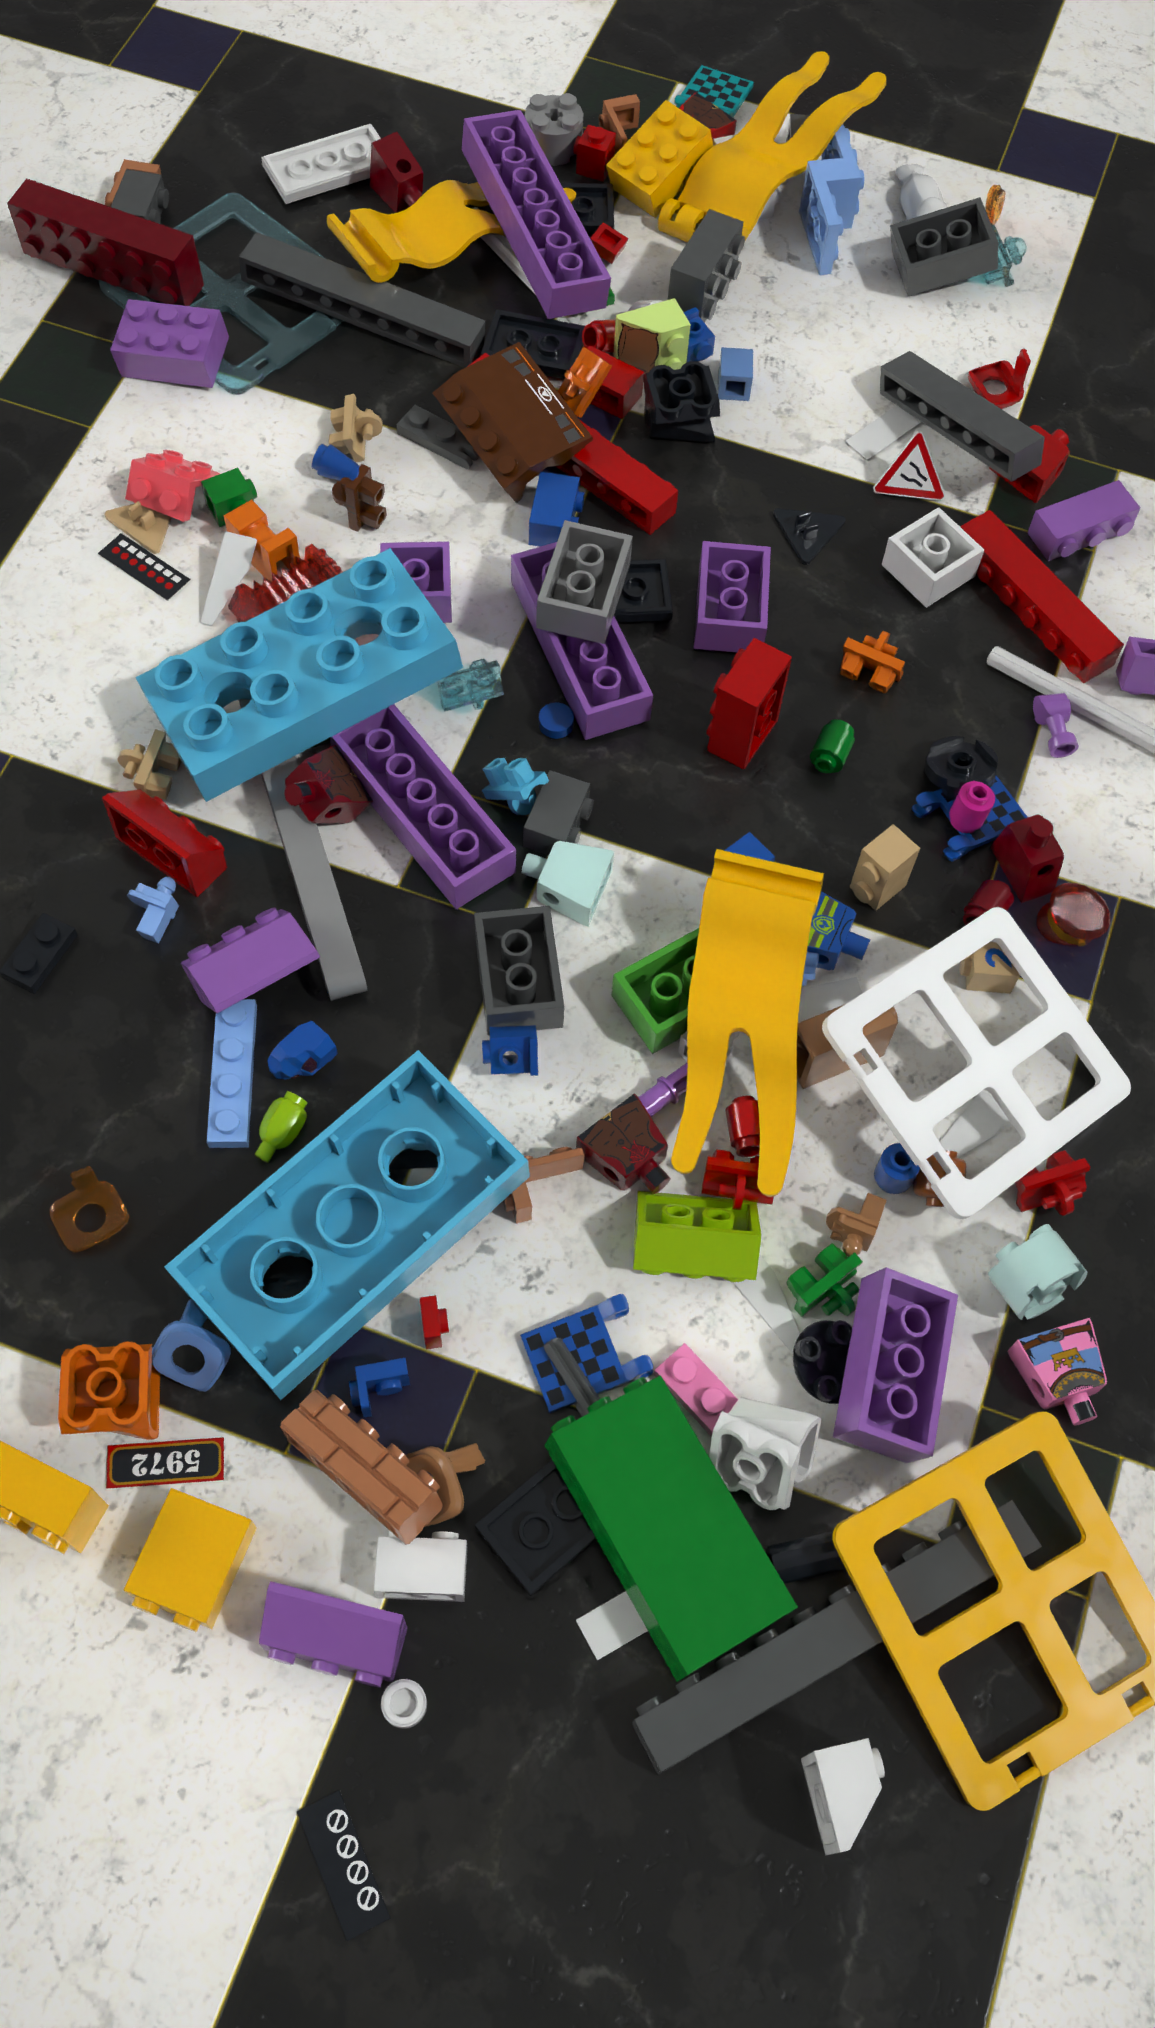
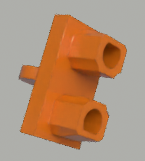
(583, 381)
(873, 655)

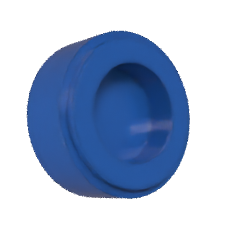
(556, 720)

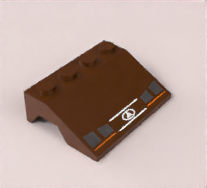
(512, 417)

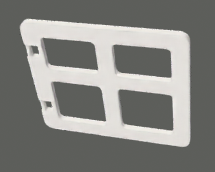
(987, 1065)

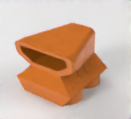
(109, 1390)

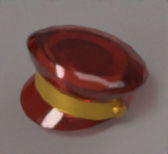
(1073, 915)

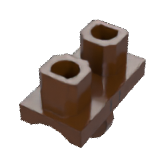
(361, 499)

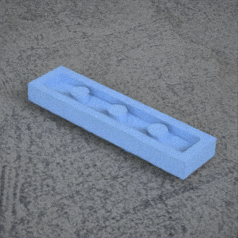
(232, 1076)

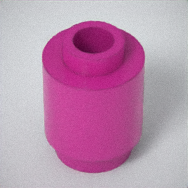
(971, 806)

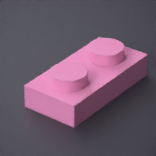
(696, 1387)

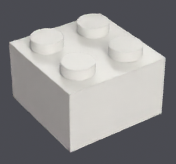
(932, 557)

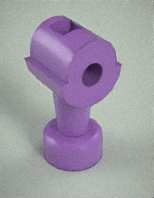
(1054, 712)

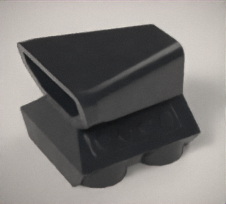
(680, 402)

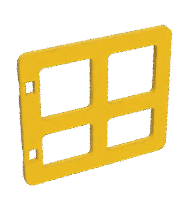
(1020, 1597)

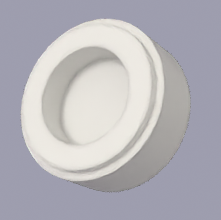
(404, 1703)

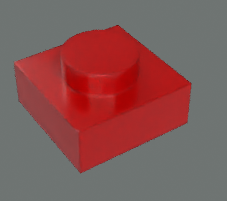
(608, 242)
(434, 1322)

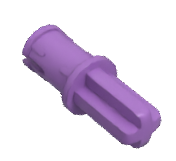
(665, 1091)

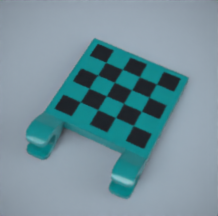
(717, 87)

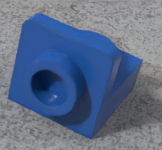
(382, 1377)

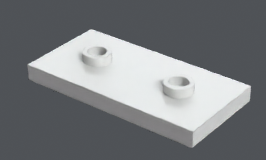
(321, 164)

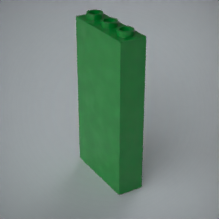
(668, 1525)

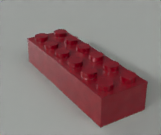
(106, 243)

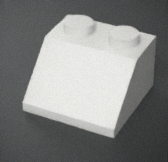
(843, 1790)

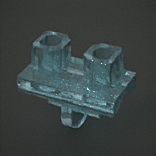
(1008, 253)
(471, 685)

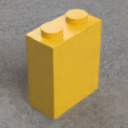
(189, 1560)

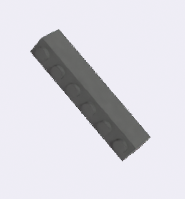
(961, 416)

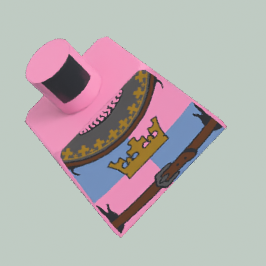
(1062, 1368)

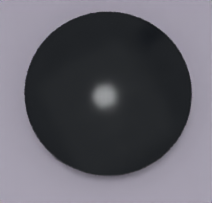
(821, 1359)

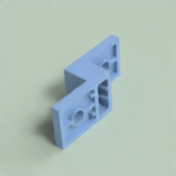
(830, 198)

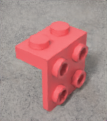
(167, 482)

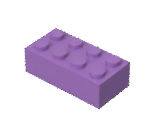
(896, 1366)

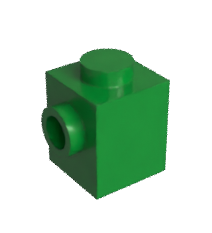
(227, 493)

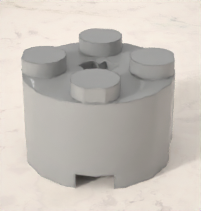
(555, 124)

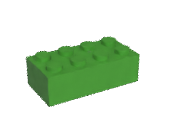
(656, 992)

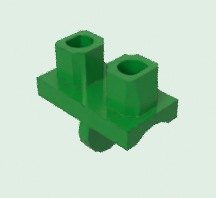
(838, 1271)

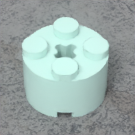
(1036, 1273)

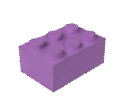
(170, 343)
(731, 596)

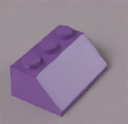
(248, 959)
(331, 1634)

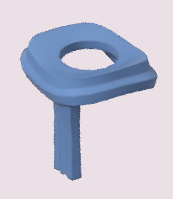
(190, 1332)

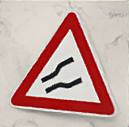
(912, 473)

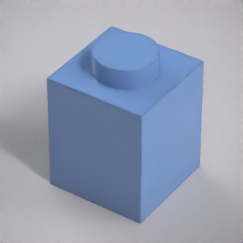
(735, 374)

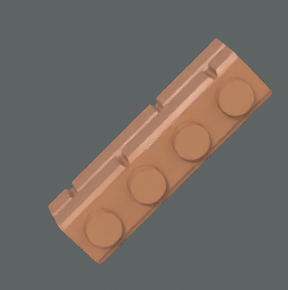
(362, 1465)

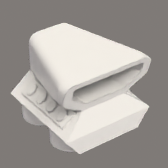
(764, 1450)

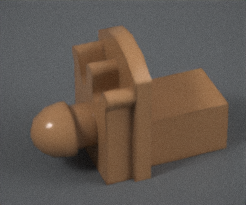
(856, 1229)

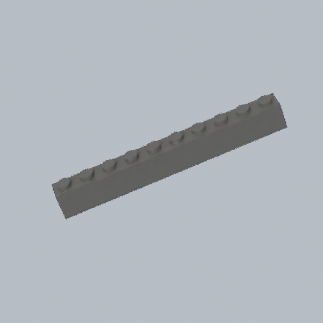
(814, 1646)

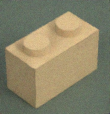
(884, 867)

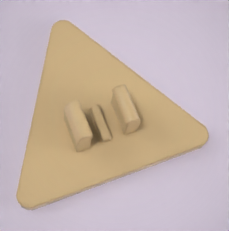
(141, 524)

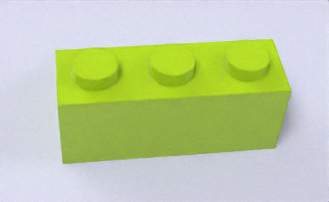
(696, 1236)

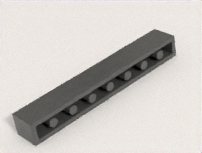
(362, 302)

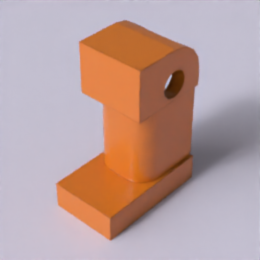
(270, 547)

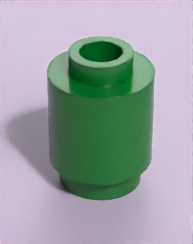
(832, 746)

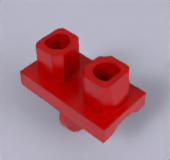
(733, 1179)
(1053, 1187)

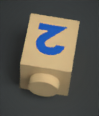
(989, 970)

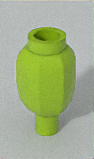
(281, 1124)

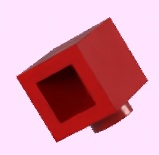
(594, 151)

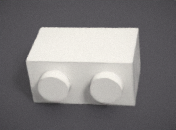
(422, 1569)

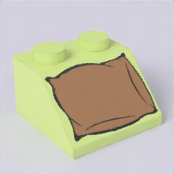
(652, 336)

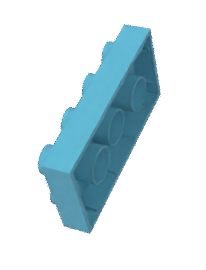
(300, 673)
(350, 1222)

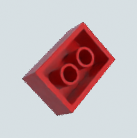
(747, 702)

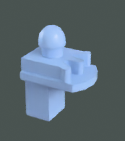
(159, 907)

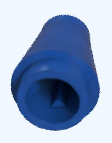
(334, 464)

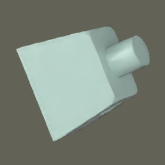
(571, 878)

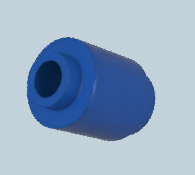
(895, 1170)

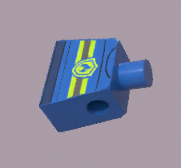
(832, 934)

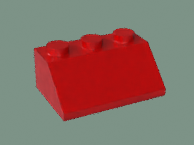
(165, 839)

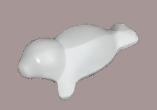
(919, 192)

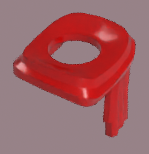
(1005, 373)

